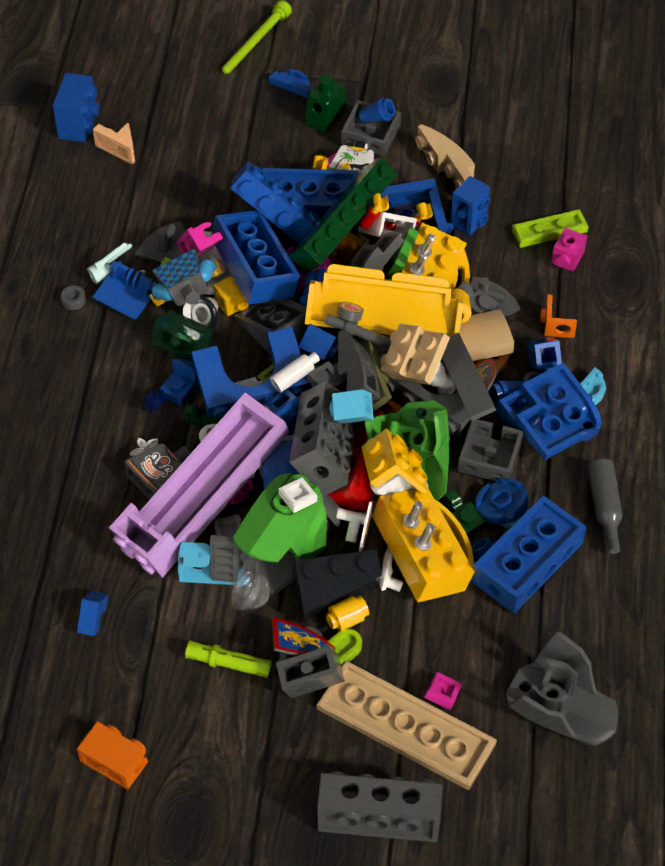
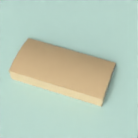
(487, 335)

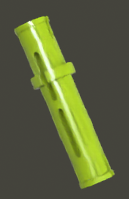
(221, 657)

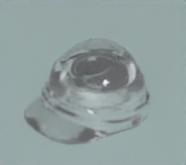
(250, 588)

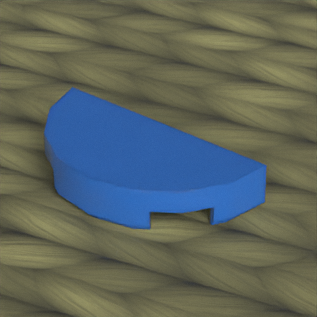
(292, 81)

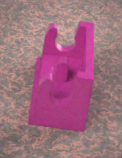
(196, 239)

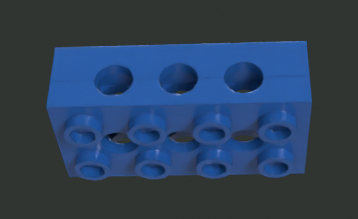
(313, 187)
(528, 554)

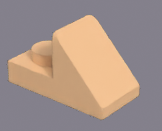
(117, 144)

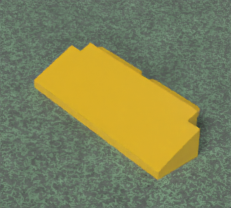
(385, 302)

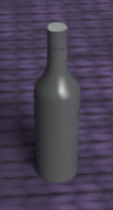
(606, 499)

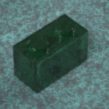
(181, 334)

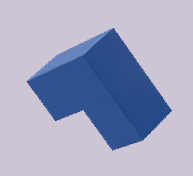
(92, 608)

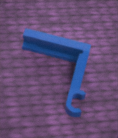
(416, 193)

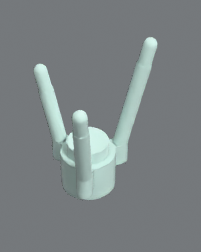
(101, 269)

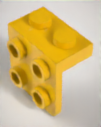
(388, 456)

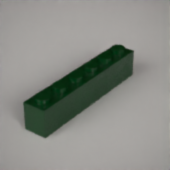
(342, 215)

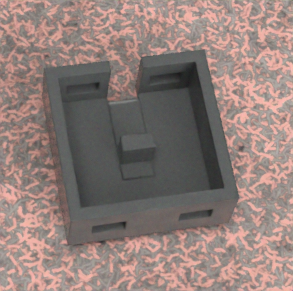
(375, 134)
(487, 456)

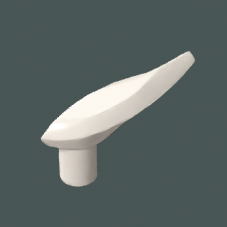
(386, 571)

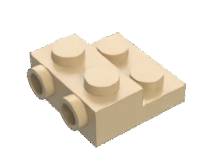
(414, 354)

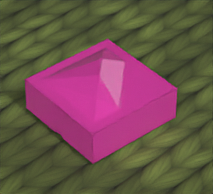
(443, 690)

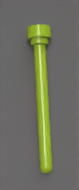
(280, 12)

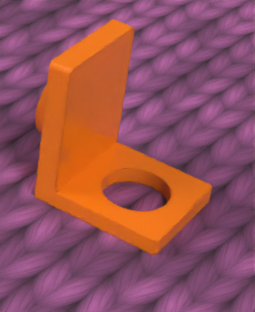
(552, 323)

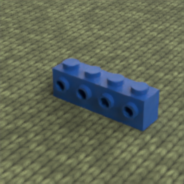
(273, 202)

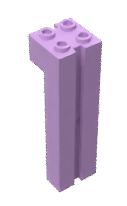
(200, 486)

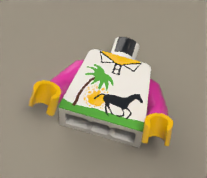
(346, 158)

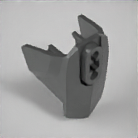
(564, 694)

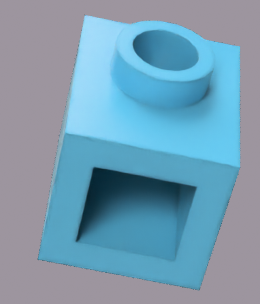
(352, 406)

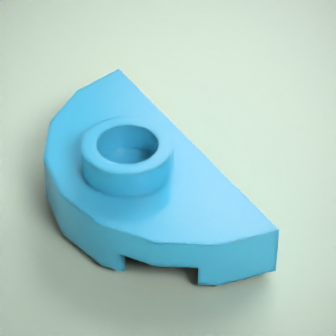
(594, 385)

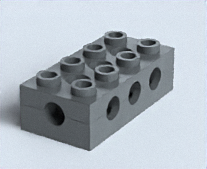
(321, 445)
(379, 815)

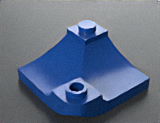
(551, 411)

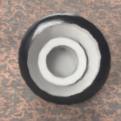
(204, 311)

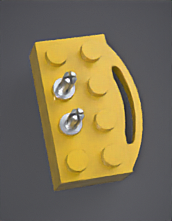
(438, 256)
(425, 543)

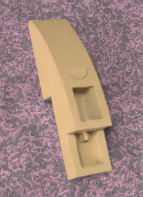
(444, 155)

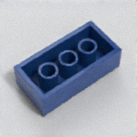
(255, 257)

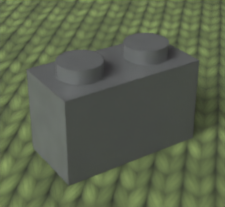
(310, 672)

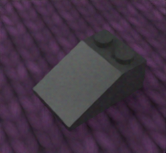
(271, 317)

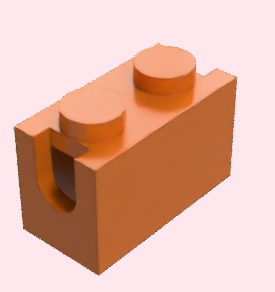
(113, 754)

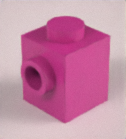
(569, 249)

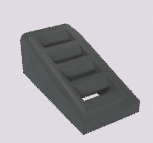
(226, 561)

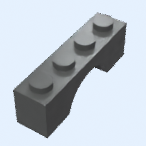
(458, 418)

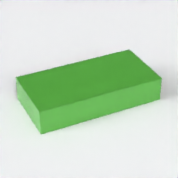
(404, 251)

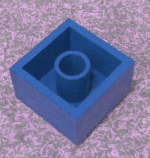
(76, 107)

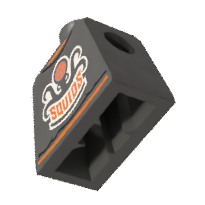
(154, 467)

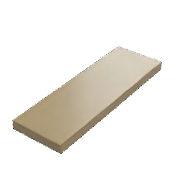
(408, 725)

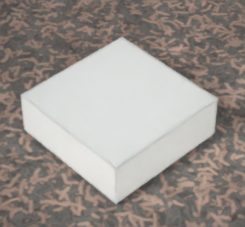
(297, 494)

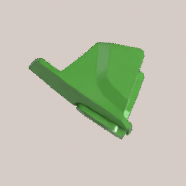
(412, 429)
(274, 529)

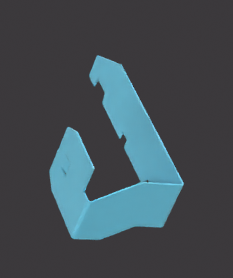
(195, 556)

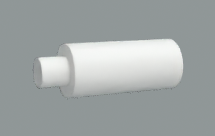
(294, 372)

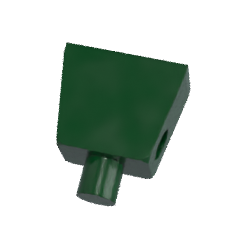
(325, 103)

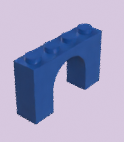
(221, 393)

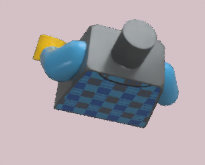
(183, 279)

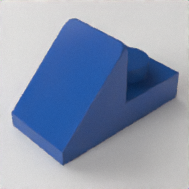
(181, 381)

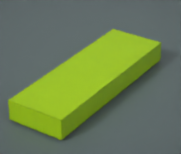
(548, 228)

